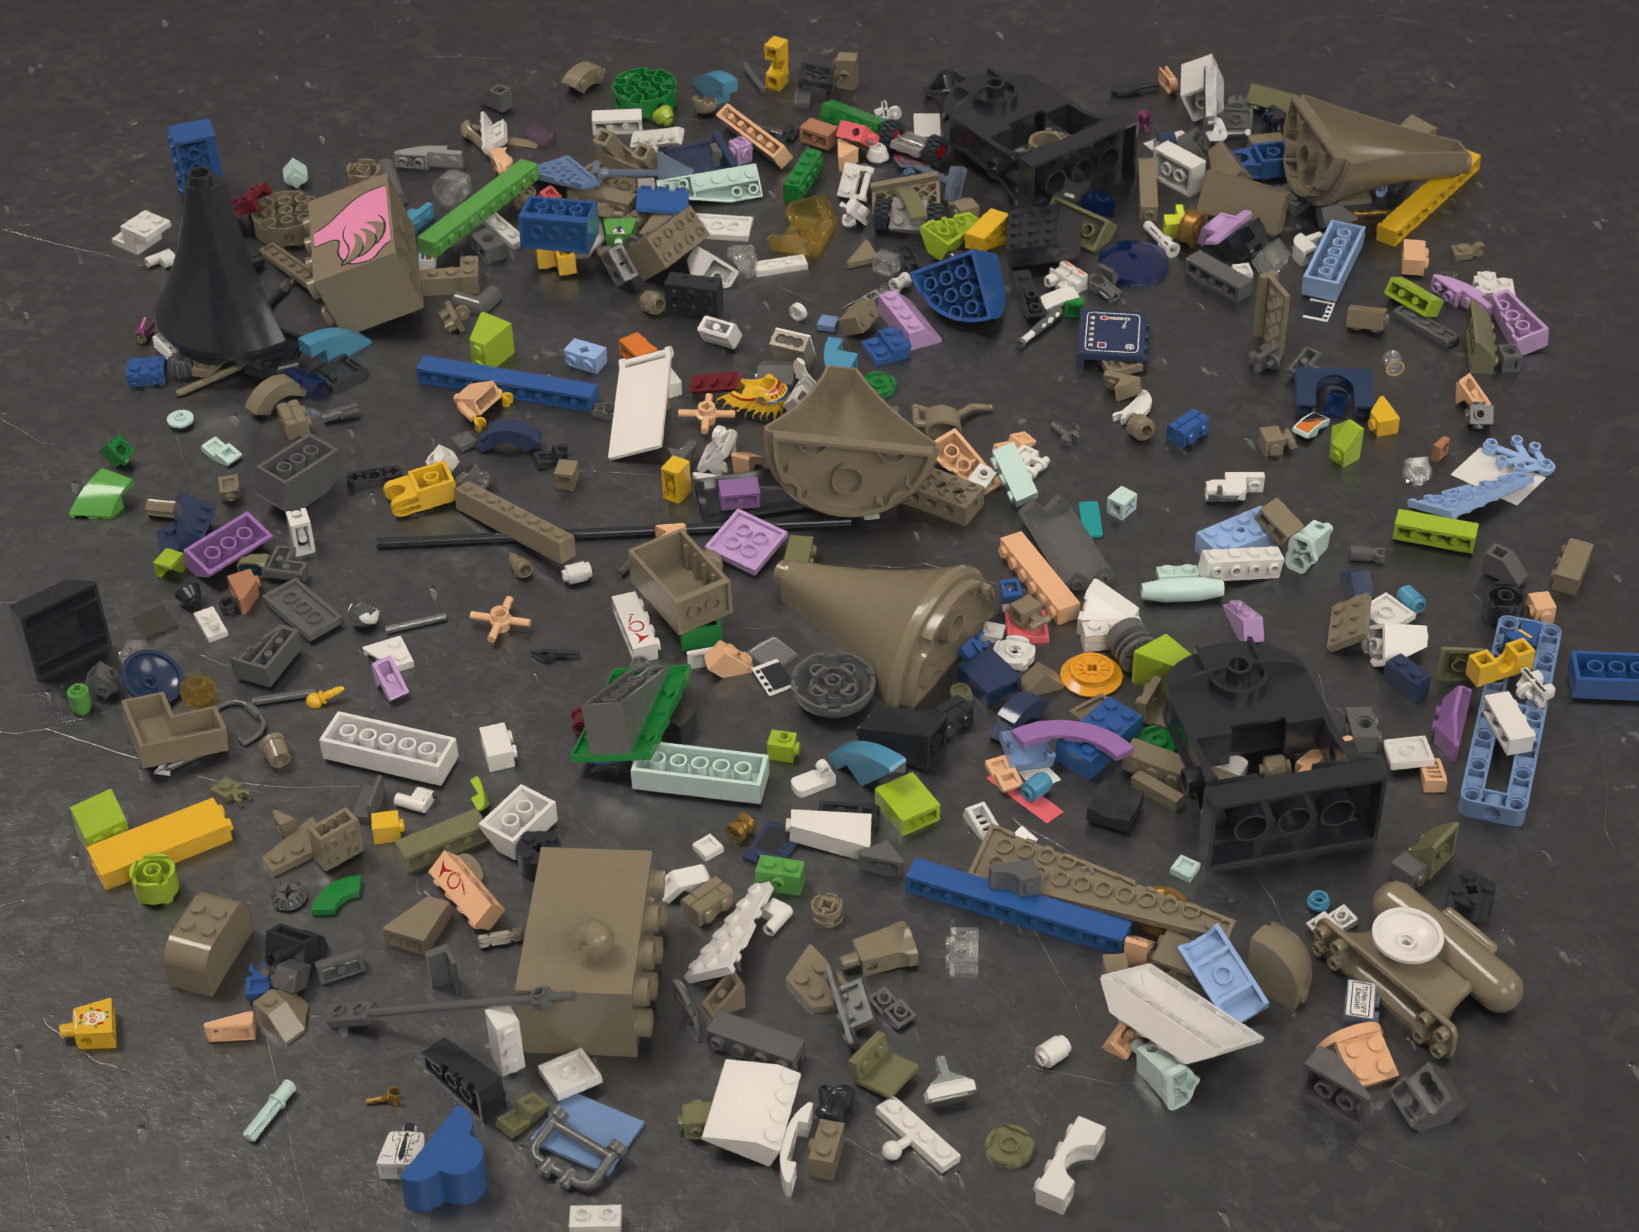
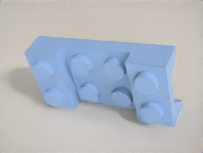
(1223, 974)

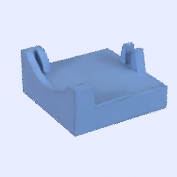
(1027, 758)

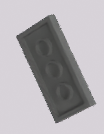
(302, 609)

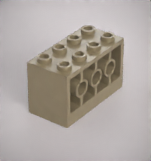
(667, 243)

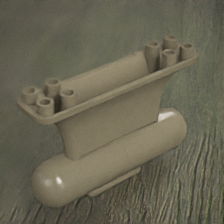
(1428, 991)

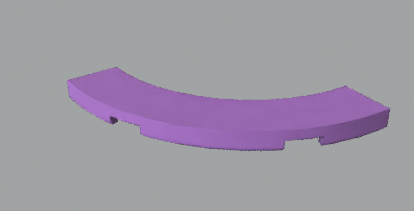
(1076, 732)

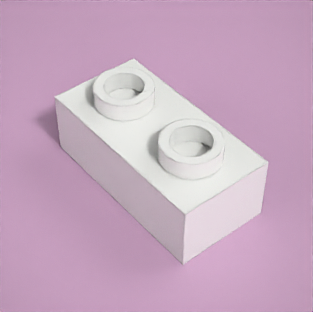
(595, 1218)

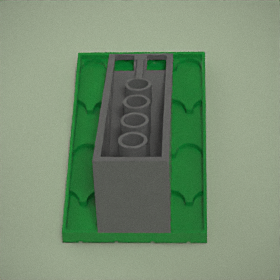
(630, 713)

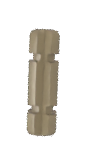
(500, 937)

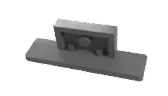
(852, 1004)

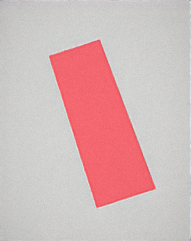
(1041, 808)

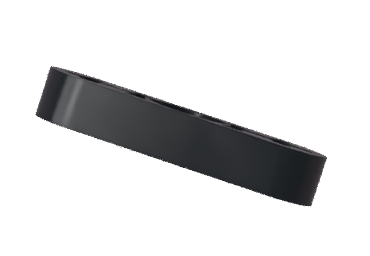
(362, 478)

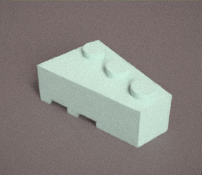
(1013, 474)

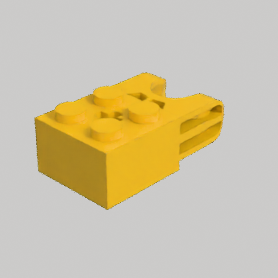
(421, 489)

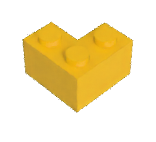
(562, 260)

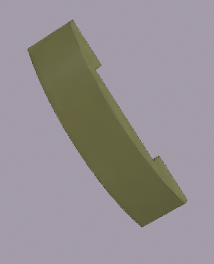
(911, 200)

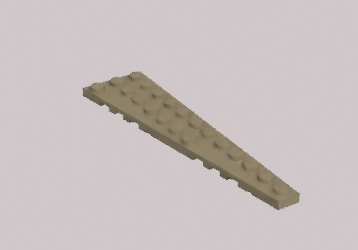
(1096, 887)

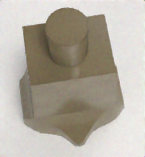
(882, 950)

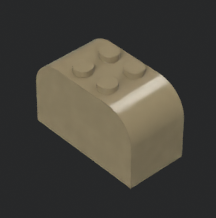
(206, 943)

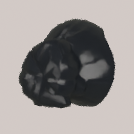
(834, 1101)

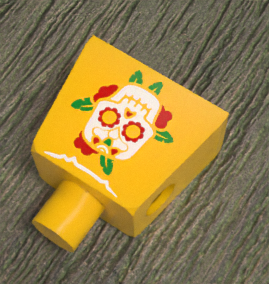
(92, 1025)

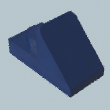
(1357, 582)

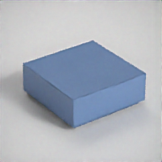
(828, 323)

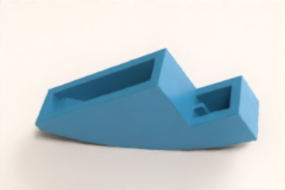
(716, 85)
(332, 343)
(836, 356)
(866, 760)

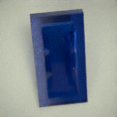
(1099, 203)

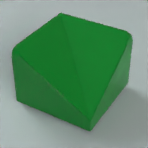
(1073, 307)

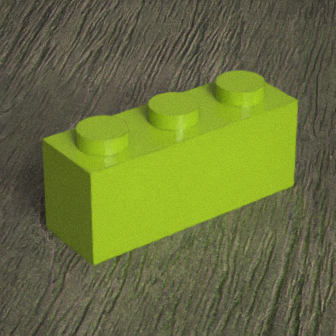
(1414, 297)

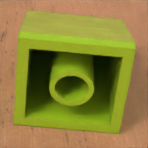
(491, 341)
(1156, 660)

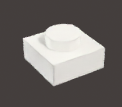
(993, 632)

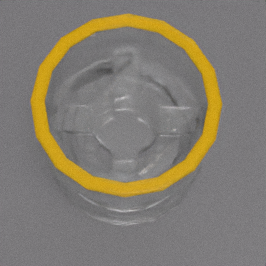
(1393, 362)

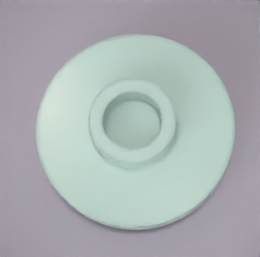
(180, 419)

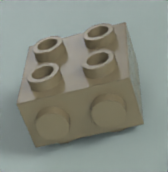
(335, 839)

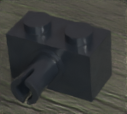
(290, 943)

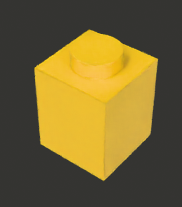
(387, 827)

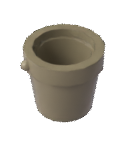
(275, 750)

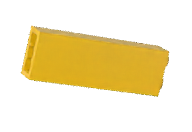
(175, 835)

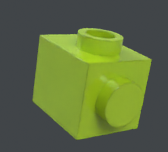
(783, 746)

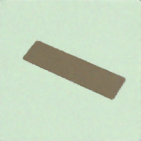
(522, 142)

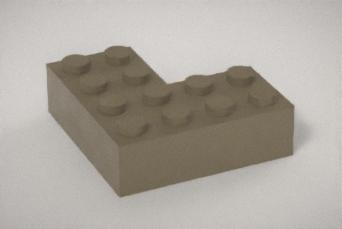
(167, 737)

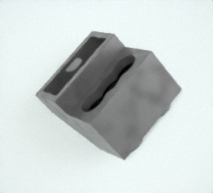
(1427, 1098)

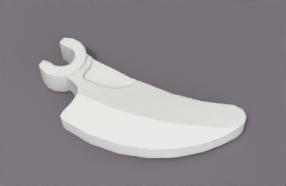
(1141, 404)

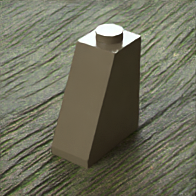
(418, 926)

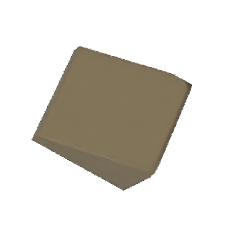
(284, 823)

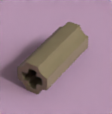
(160, 508)

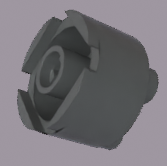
(1196, 142)

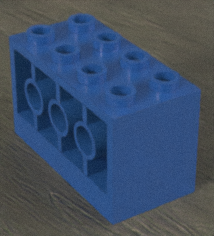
(193, 146)
(558, 224)

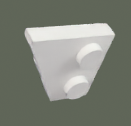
(393, 647)

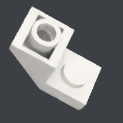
(684, 879)

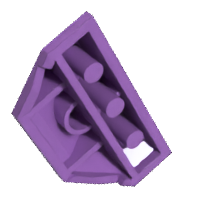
(1451, 721)

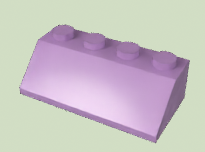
(904, 315)

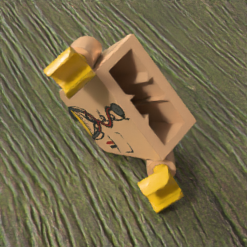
(478, 398)

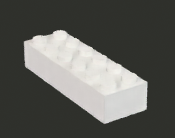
(389, 748)

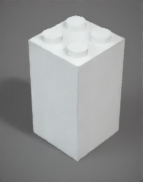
(1193, 86)

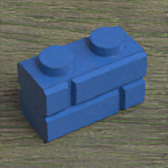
(1188, 428)

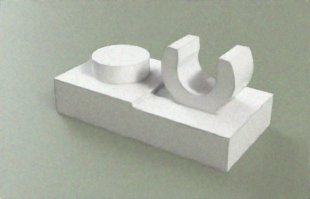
(210, 624)

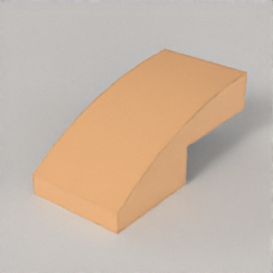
(1019, 439)
(1003, 776)

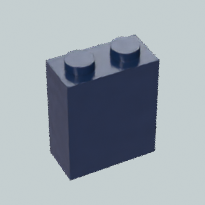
(989, 677)

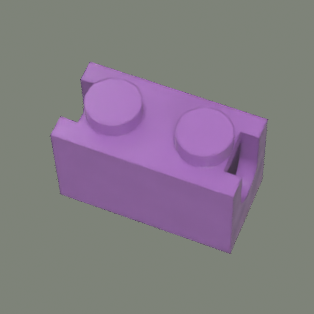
(739, 493)

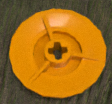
(1091, 675)

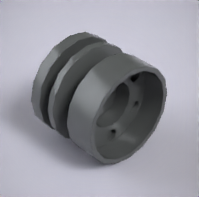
(1125, 638)

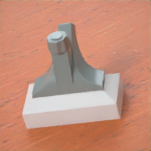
(947, 1084)

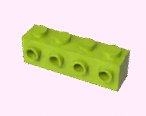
(1435, 531)

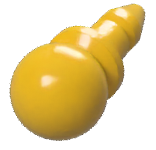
(316, 700)

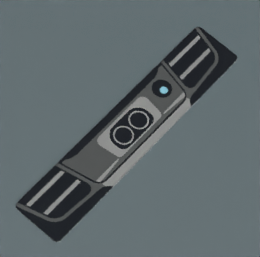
(872, 294)

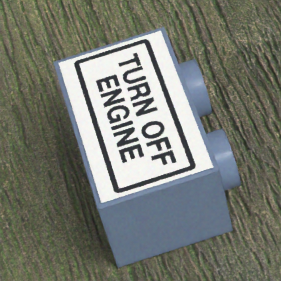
(1360, 1003)

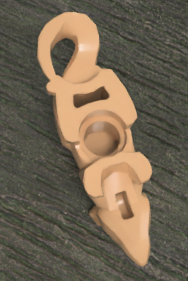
(500, 159)

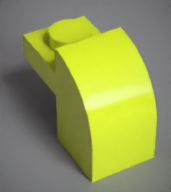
(1171, 222)

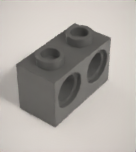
(619, 265)

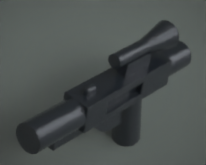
(787, 134)

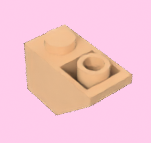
(727, 660)

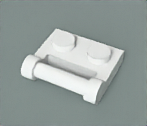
(850, 181)

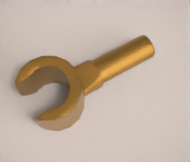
(392, 1097)

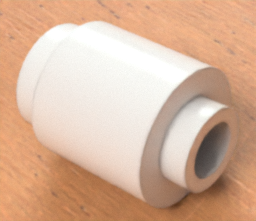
(576, 572)
(1052, 1051)

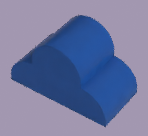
(447, 1167)

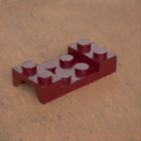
(248, 202)

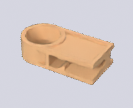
(1168, 80)

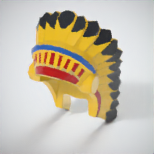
(759, 399)

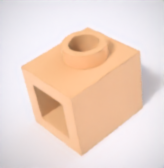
(1540, 607)

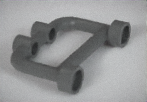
(567, 1178)

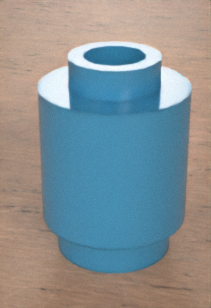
(1411, 599)
(1036, 786)

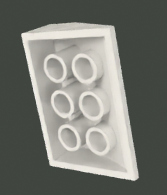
(751, 1109)

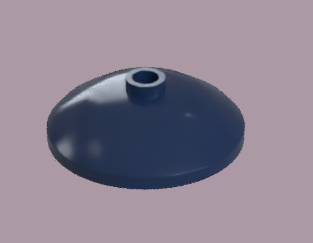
(154, 669)

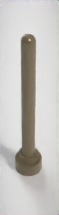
(214, 377)

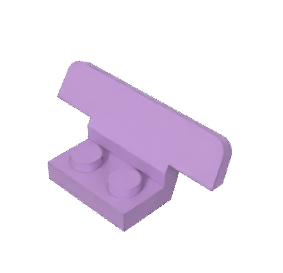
(1222, 227)

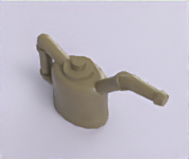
(942, 418)

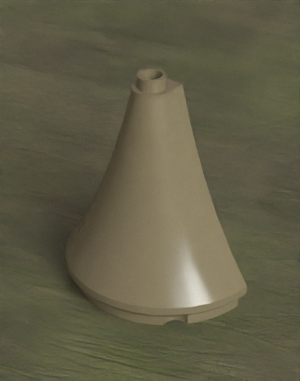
(1346, 153)
(847, 449)
(893, 618)

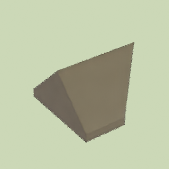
(726, 996)

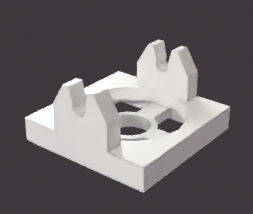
(713, 459)

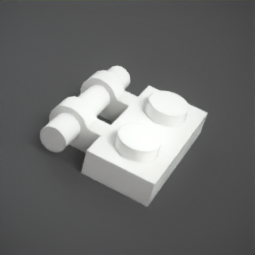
(1031, 456)

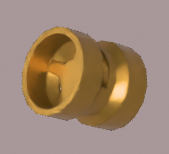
(740, 828)

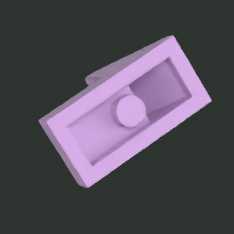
(389, 678)

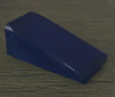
(307, 380)

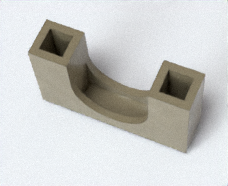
(643, 155)

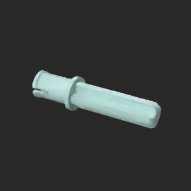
(268, 1112)

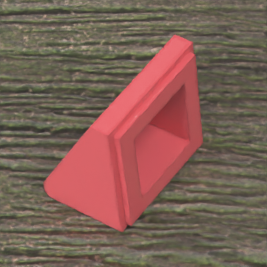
(550, 192)

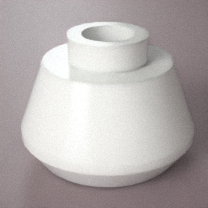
(877, 154)

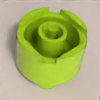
(154, 879)

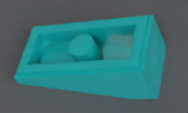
(1090, 517)

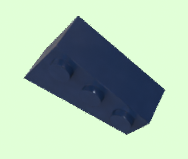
(191, 519)

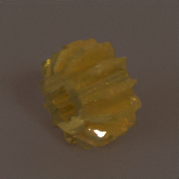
(197, 689)

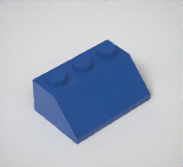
(661, 199)

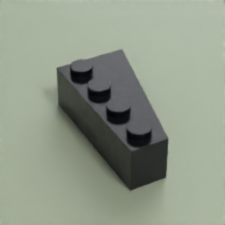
(466, 1079)

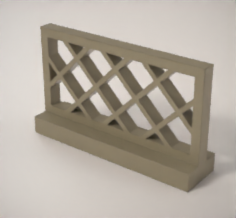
(919, 182)
(1271, 310)

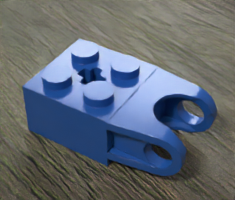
(1263, 159)

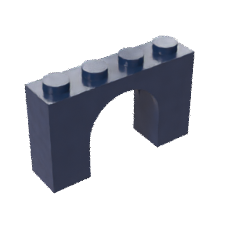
(1355, 381)

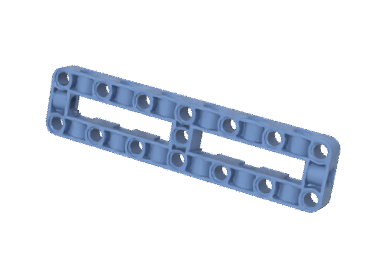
(1512, 806)

